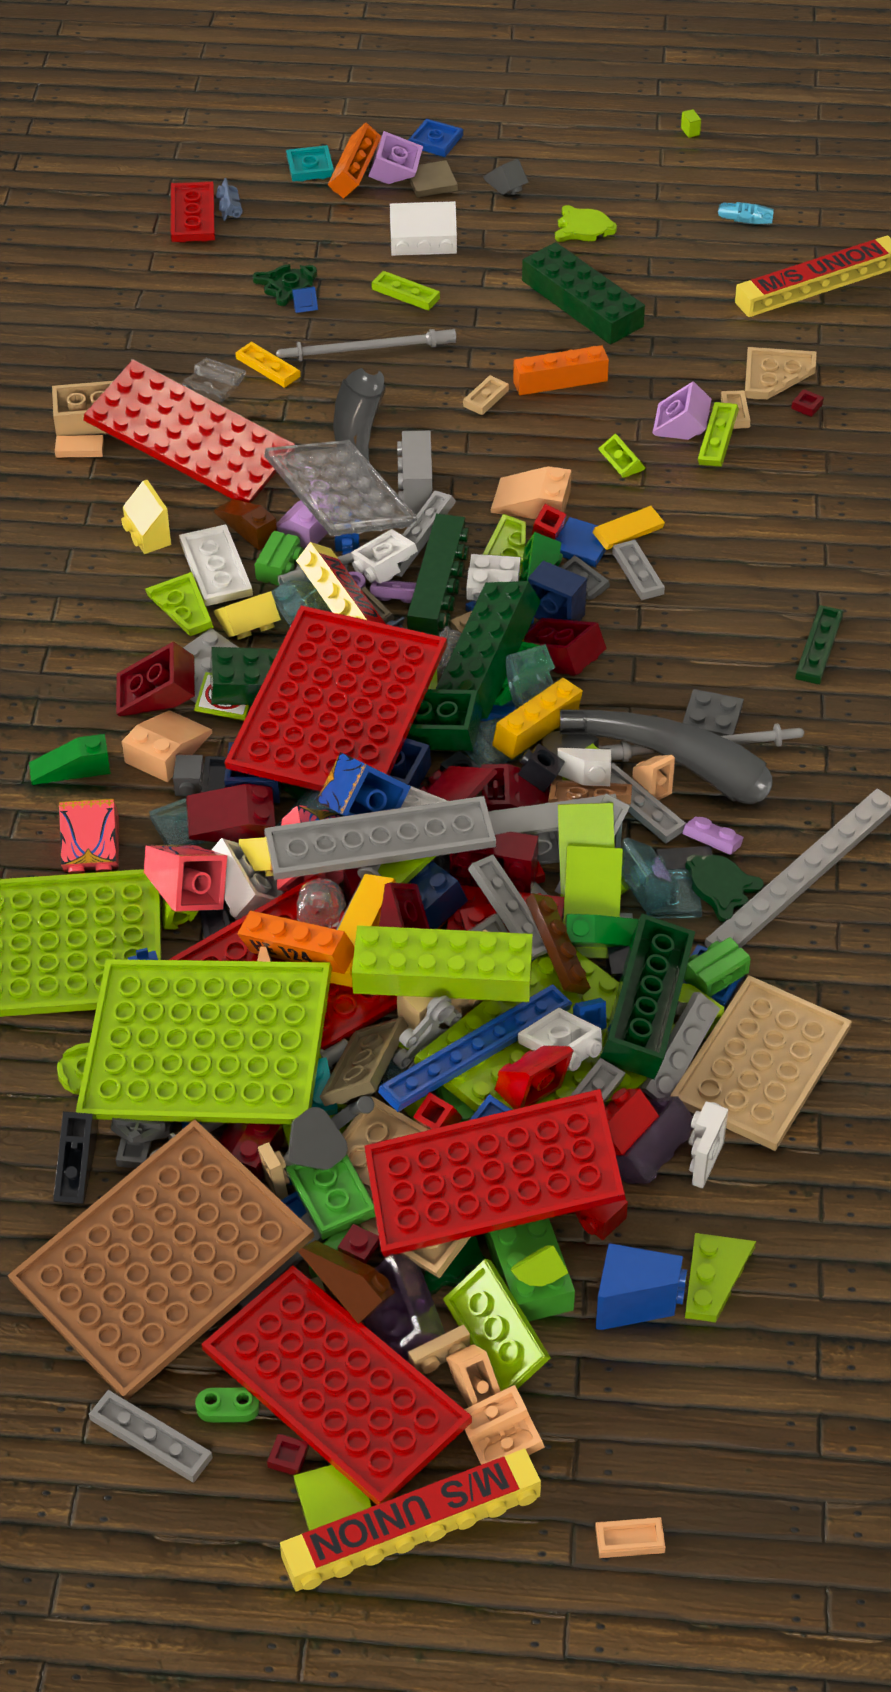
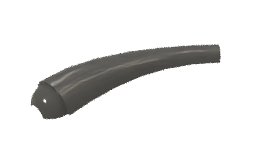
(357, 408)
(711, 757)

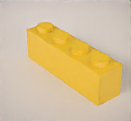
(535, 718)
(362, 911)

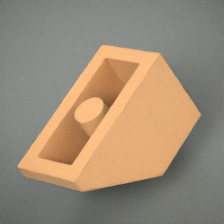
(656, 775)
(473, 1374)

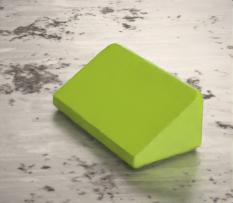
(621, 457)

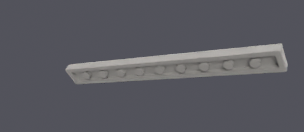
(804, 870)

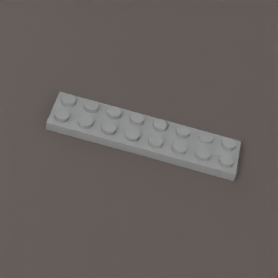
(379, 837)

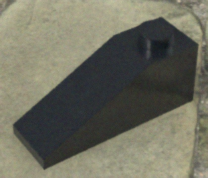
(75, 1156)

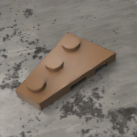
(567, 790)

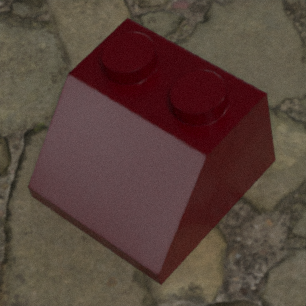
(245, 1138)

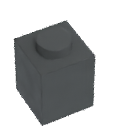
(188, 774)

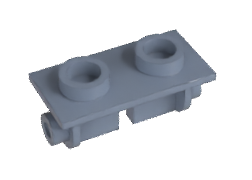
(228, 200)

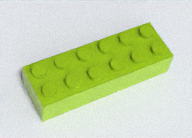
(442, 963)

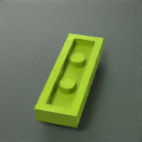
(405, 290)
(718, 434)

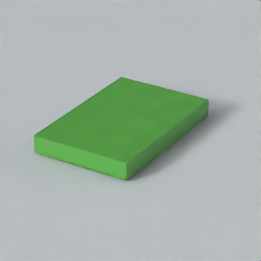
(332, 1196)

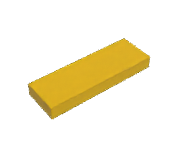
(268, 364)
(628, 527)

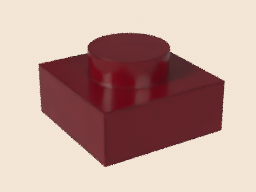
(807, 402)
(359, 1243)
(288, 1454)

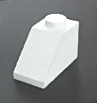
(586, 766)

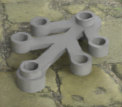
(438, 1011)

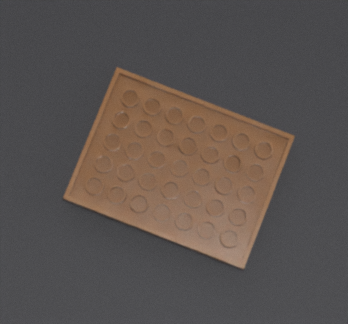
(160, 1258)

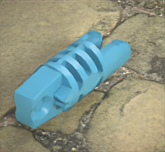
(746, 213)

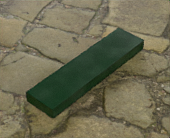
(819, 644)

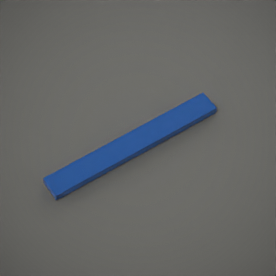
(470, 1049)

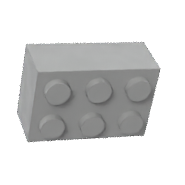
(415, 469)

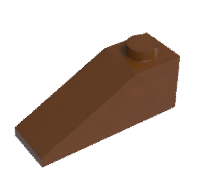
(249, 521)
(352, 1282)

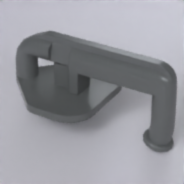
(317, 1138)

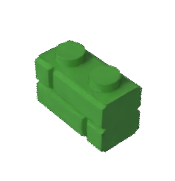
(277, 557)
(717, 967)

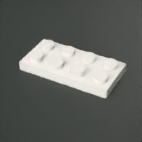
(215, 565)

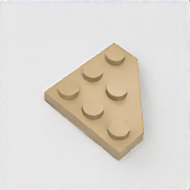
(776, 370)

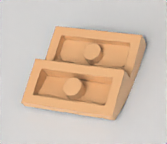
(502, 1426)

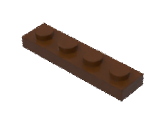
(558, 944)

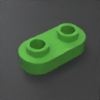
(226, 1405)

